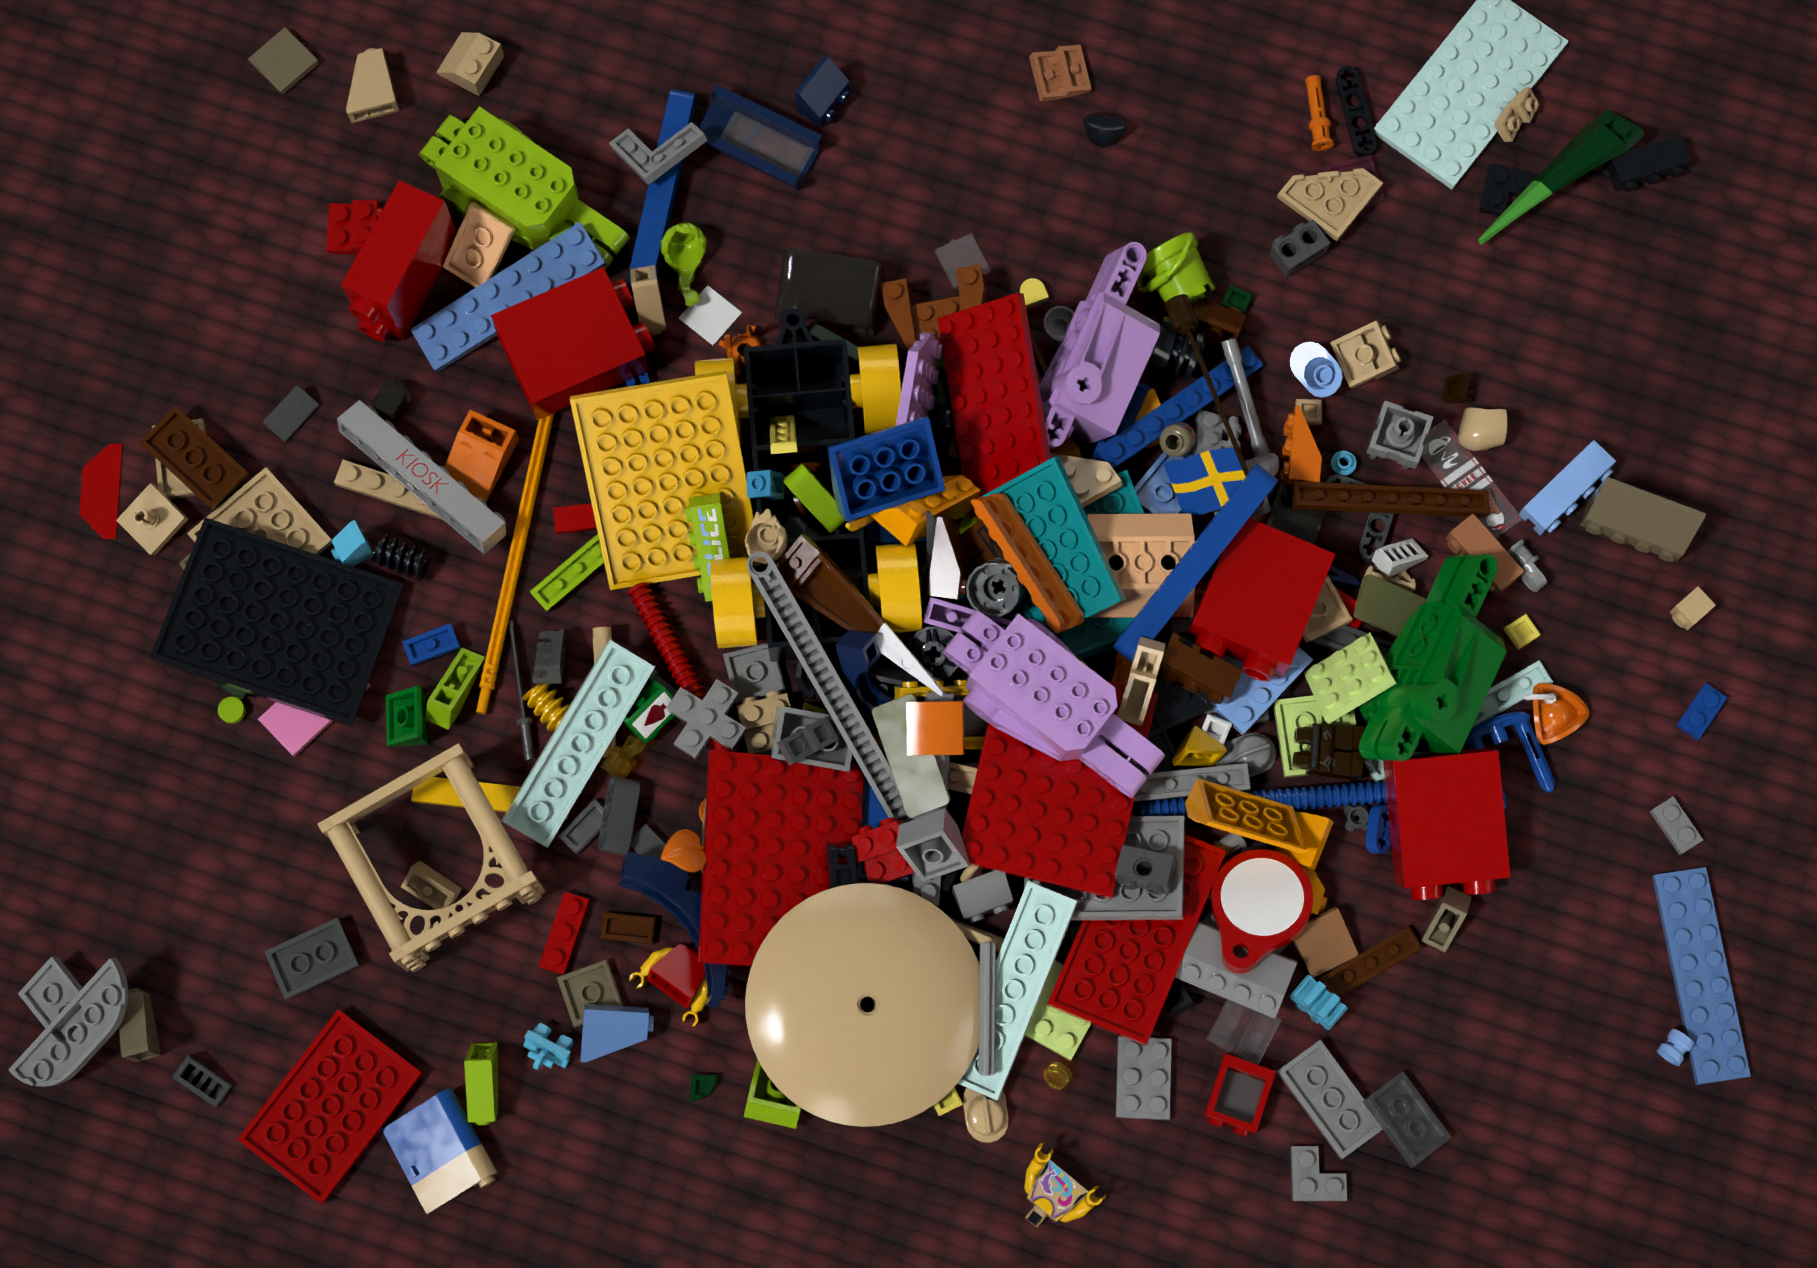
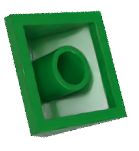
(406, 717)

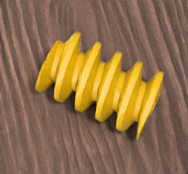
(546, 705)

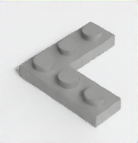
(652, 164)

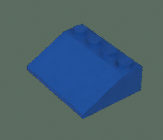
(885, 469)

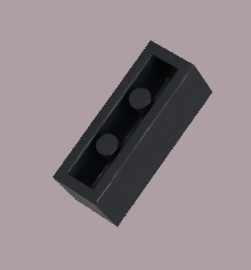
(1648, 164)

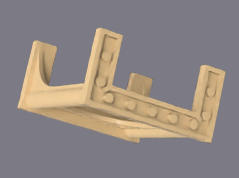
(408, 949)

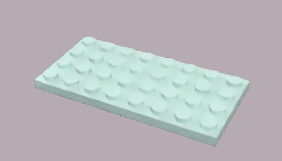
(1465, 85)

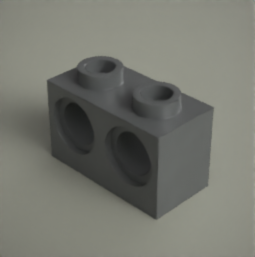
(1303, 252)

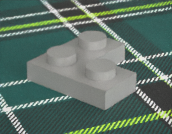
(1308, 1183)

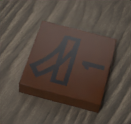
(979, 544)

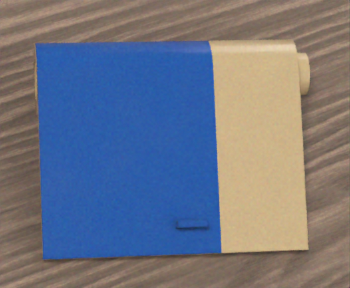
(439, 1150)

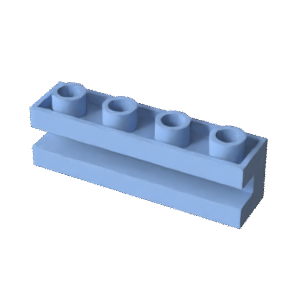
(1567, 487)

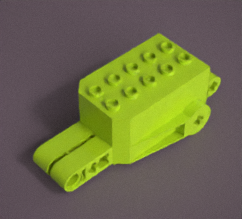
(515, 180)

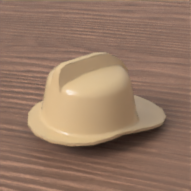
(985, 1116)

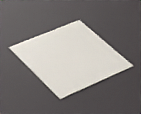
(710, 315)

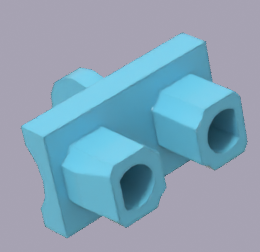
(545, 1051)

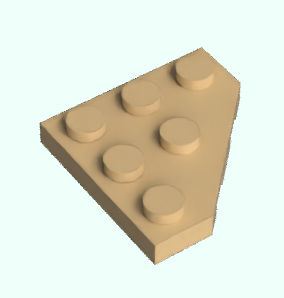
(1331, 198)
(1089, 477)

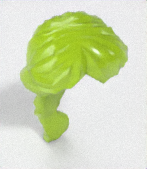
(683, 251)

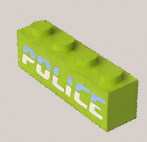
(707, 536)

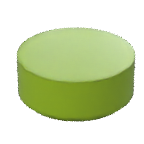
(231, 710)

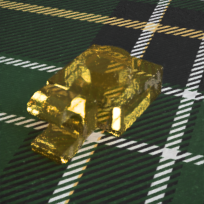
(620, 760)

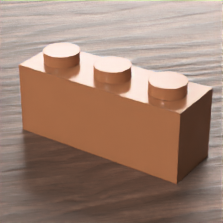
(1474, 538)

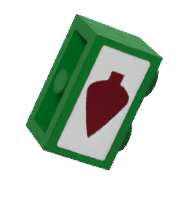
(649, 712)

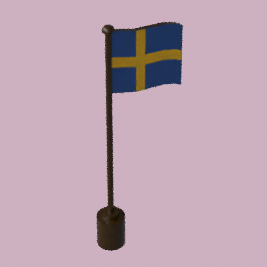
(1210, 477)

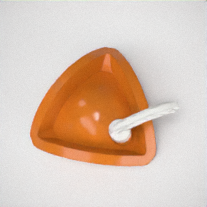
(1556, 712)

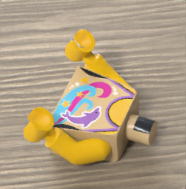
(1055, 1192)

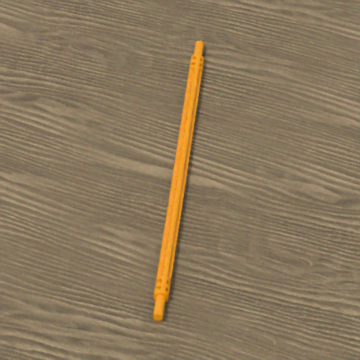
(514, 562)

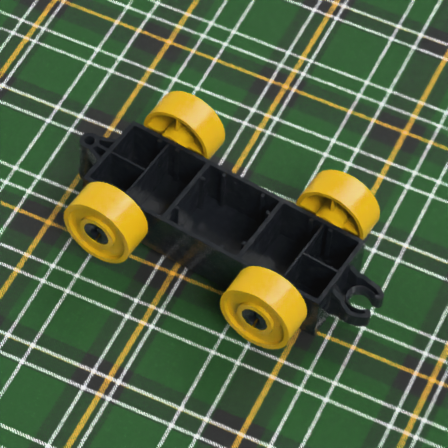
(815, 387)

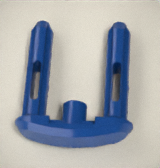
(1496, 728)

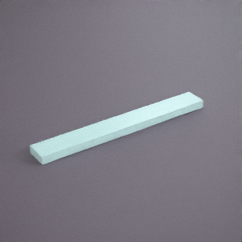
(1497, 700)

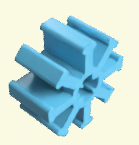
(1318, 1002)

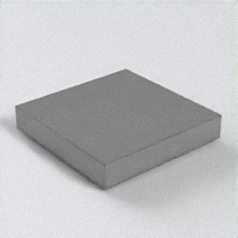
(753, 673)

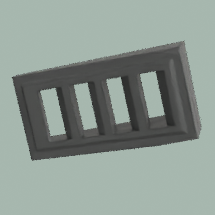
(207, 1073)

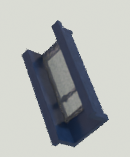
(760, 137)

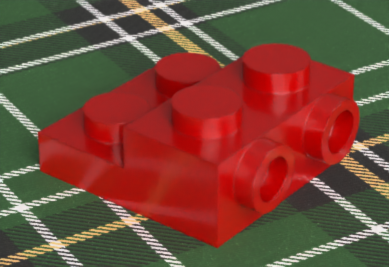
(350, 225)
(879, 852)

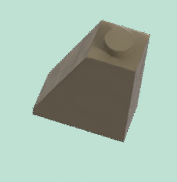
(138, 1028)

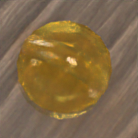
(1057, 1075)

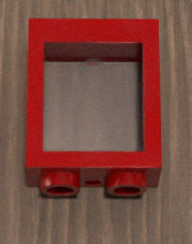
(1238, 1098)

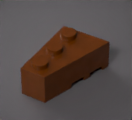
(1198, 671)

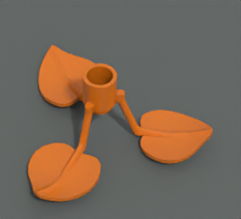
(685, 850)

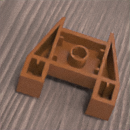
(914, 319)

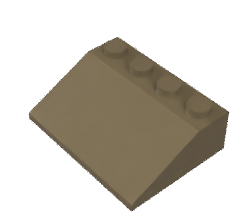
(1641, 519)

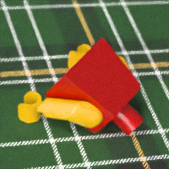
(678, 976)

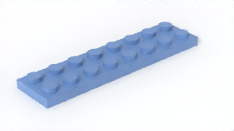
(468, 320)
(1701, 976)

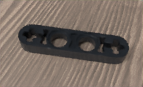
(1353, 112)

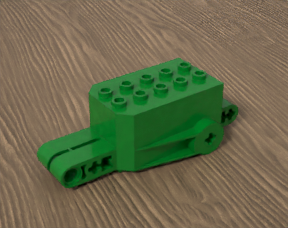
(1440, 668)

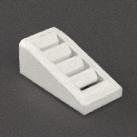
(1390, 568)

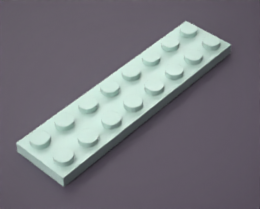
(578, 743)
(1021, 977)

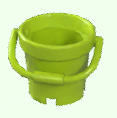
(1176, 270)

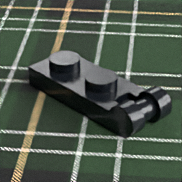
(841, 873)

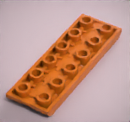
(1029, 562)

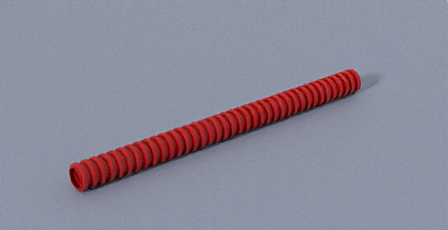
(668, 645)

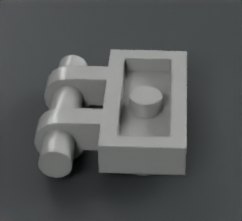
(1210, 430)

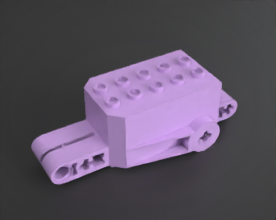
(1099, 356)
(1049, 699)

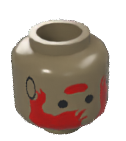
(1177, 439)

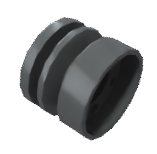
(985, 592)

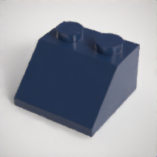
(822, 92)

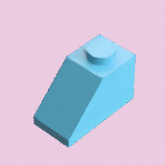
(351, 545)

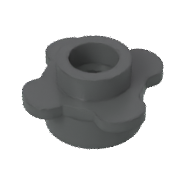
(1361, 812)

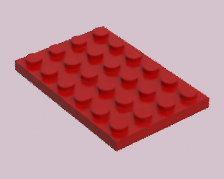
(330, 1106)

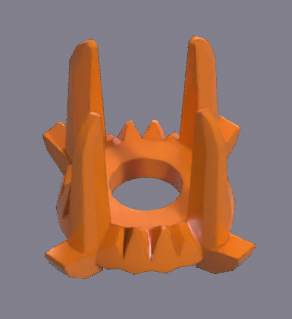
(733, 344)

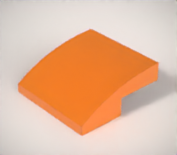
(935, 728)

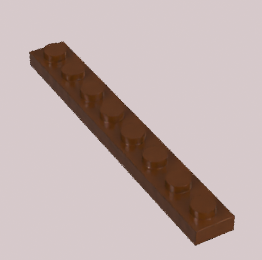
(1389, 499)

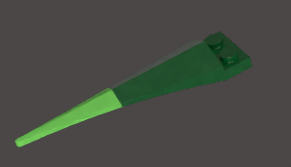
(1590, 148)

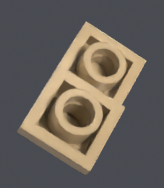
(1518, 111)

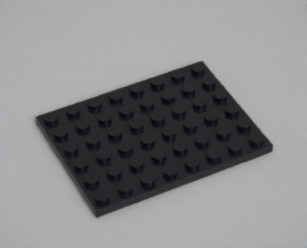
(277, 622)

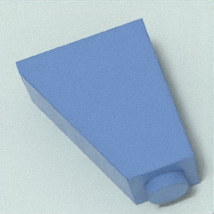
(612, 1028)

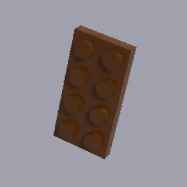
(194, 458)

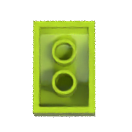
(769, 1103)

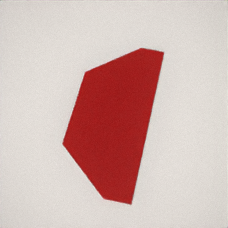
(101, 491)

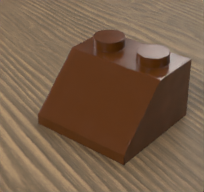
(1219, 322)

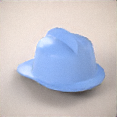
(1316, 369)

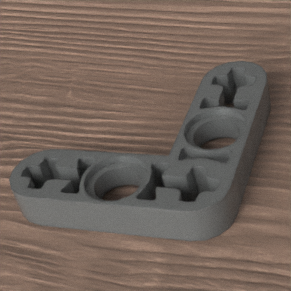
(1385, 518)

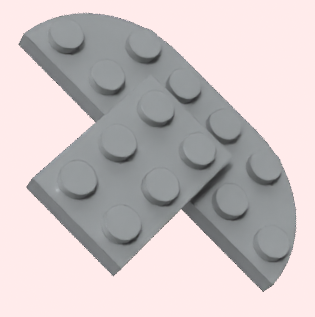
(73, 1018)

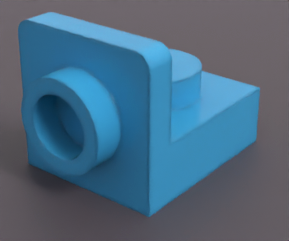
(765, 484)

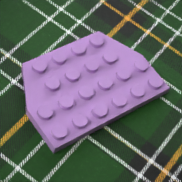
(920, 378)

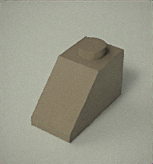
(1446, 919)

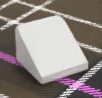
(1216, 727)

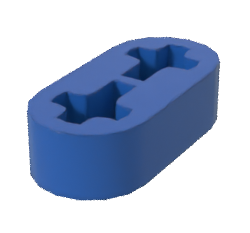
(1378, 830)

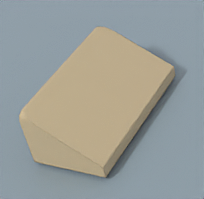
(430, 886)

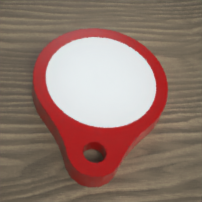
(1259, 905)

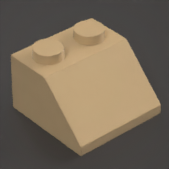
(471, 61)

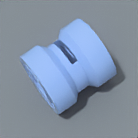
(1675, 1047)

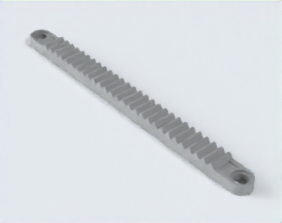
(828, 685)

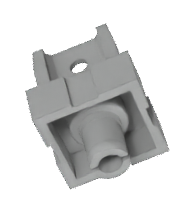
(1399, 435)

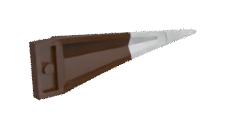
(827, 589)

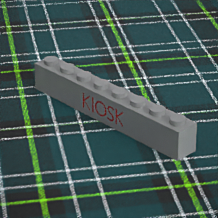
(422, 476)

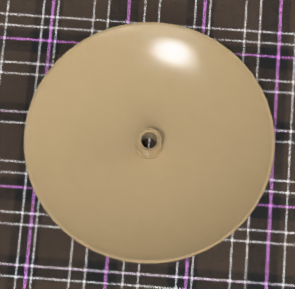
(809, 1015)

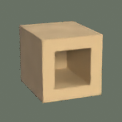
(1692, 609)

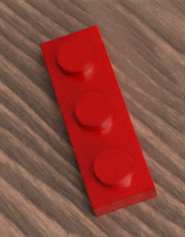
(564, 933)

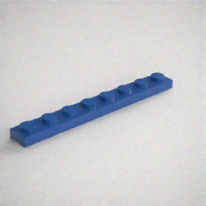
(1174, 410)

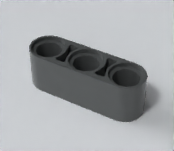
(619, 815)

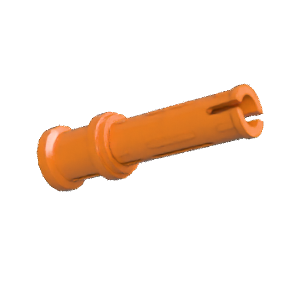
(1319, 123)

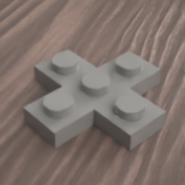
(706, 719)

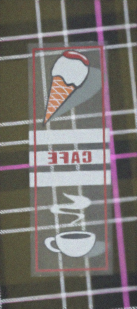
(1460, 470)

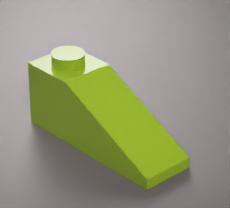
(453, 689)

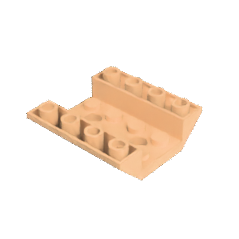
(1141, 545)

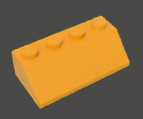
(908, 520)

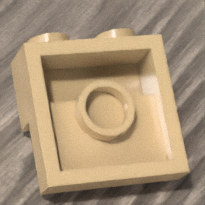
(1366, 354)
(759, 719)

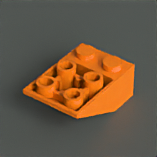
(1299, 452)
(480, 453)

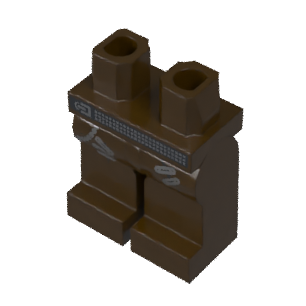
(1330, 751)

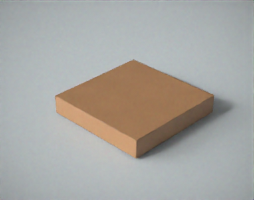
(1325, 943)

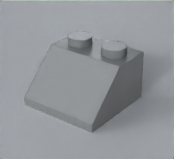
(932, 845)
(982, 896)

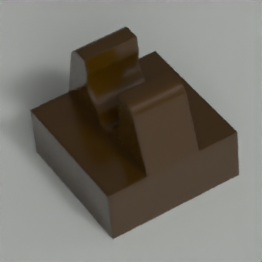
(1457, 389)

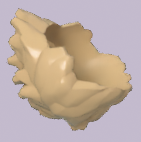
(766, 535)

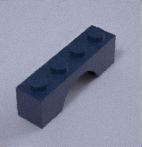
(856, 655)

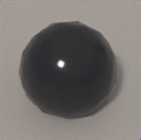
(943, 421)

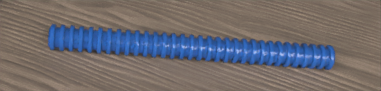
(1297, 798)

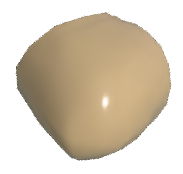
(1482, 428)

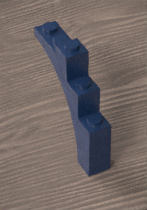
(670, 888)

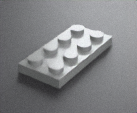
(1329, 1099)

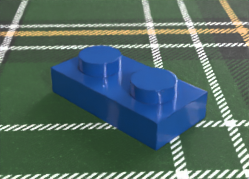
(431, 645)
(1701, 711)

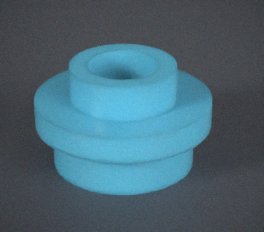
(1338, 468)

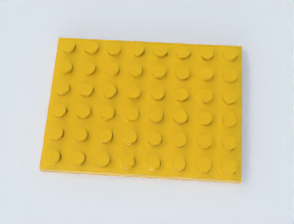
(645, 458)

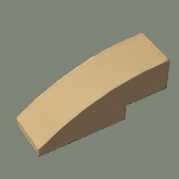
(1141, 681)

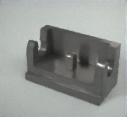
(550, 658)

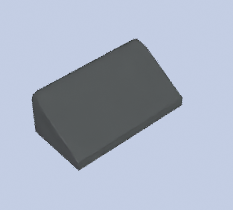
(291, 413)

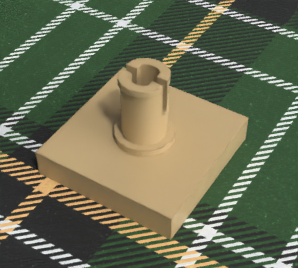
(152, 519)

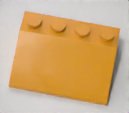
(1245, 815)

